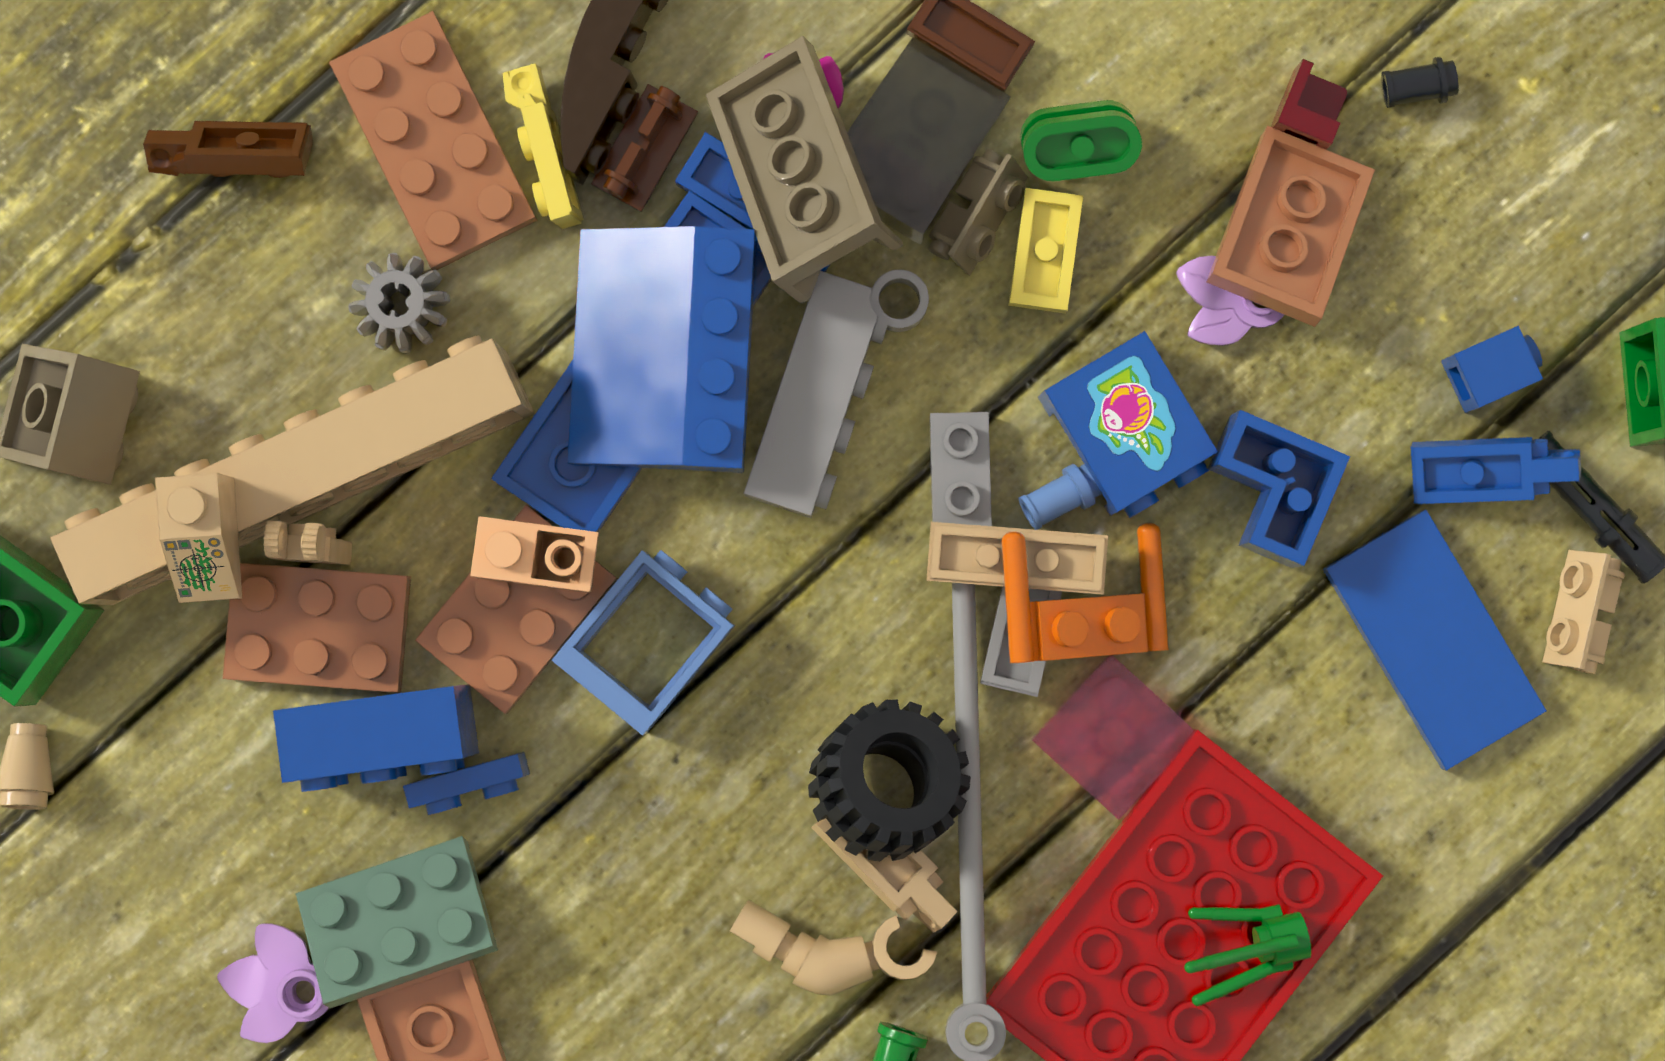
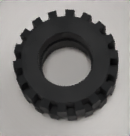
(925, 755)

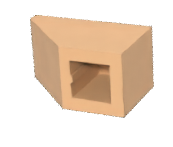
(534, 554)

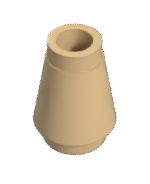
(26, 768)

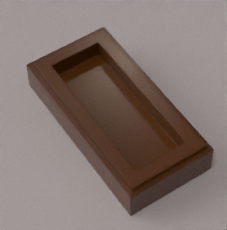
(972, 39)

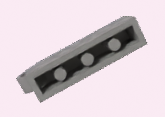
(818, 388)

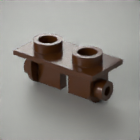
(645, 147)

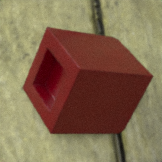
(1310, 107)

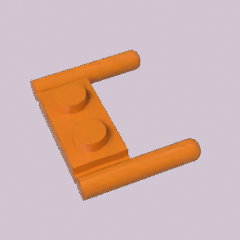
(1085, 624)

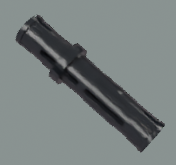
(1645, 557)

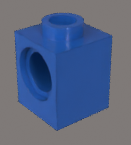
(1493, 368)

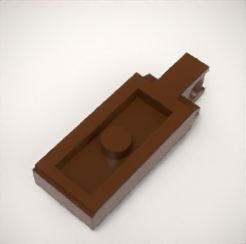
(231, 149)

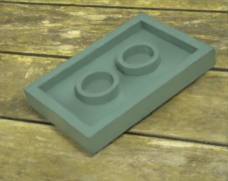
(396, 922)

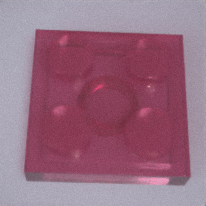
(1113, 736)

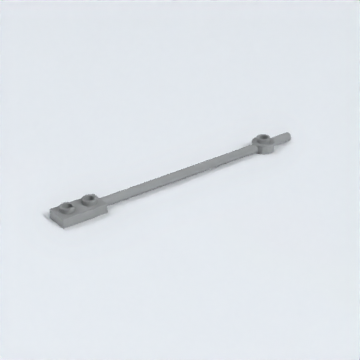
(964, 497)

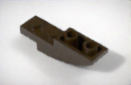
(597, 85)

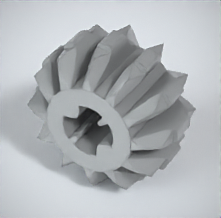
(378, 303)

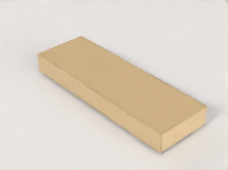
(1053, 558)

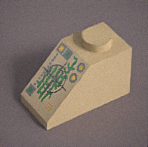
(200, 536)

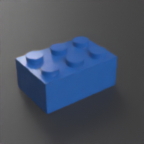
(376, 737)

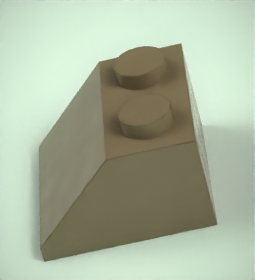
(68, 413)

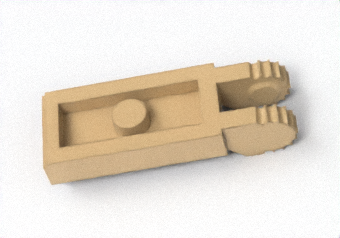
(305, 543)

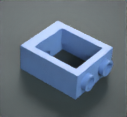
(607, 687)

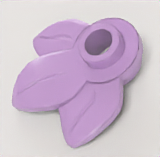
(1224, 314)
(269, 982)

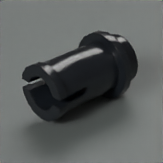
(1420, 83)

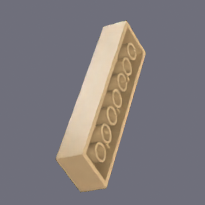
(309, 464)

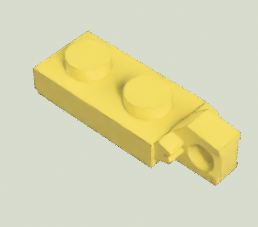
(541, 142)

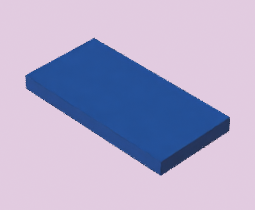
(1434, 640)

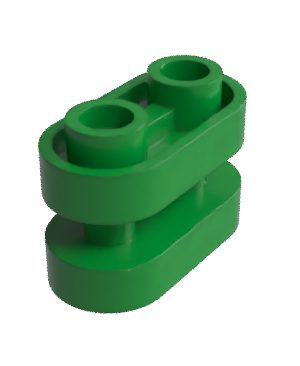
(1080, 140)

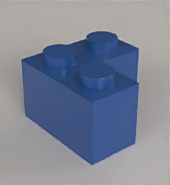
(1293, 480)

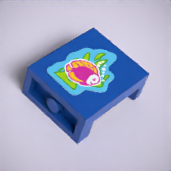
(1130, 425)

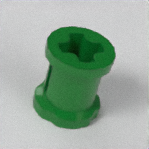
(898, 1043)

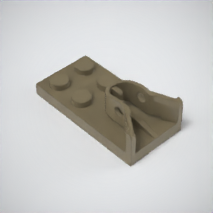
(795, 167)

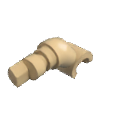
(823, 963)

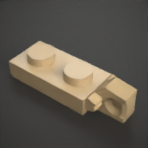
(901, 884)

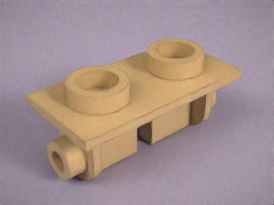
(1586, 585)

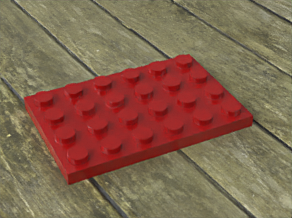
(1112, 954)

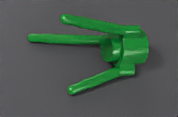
(1277, 943)

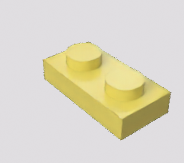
(1045, 250)

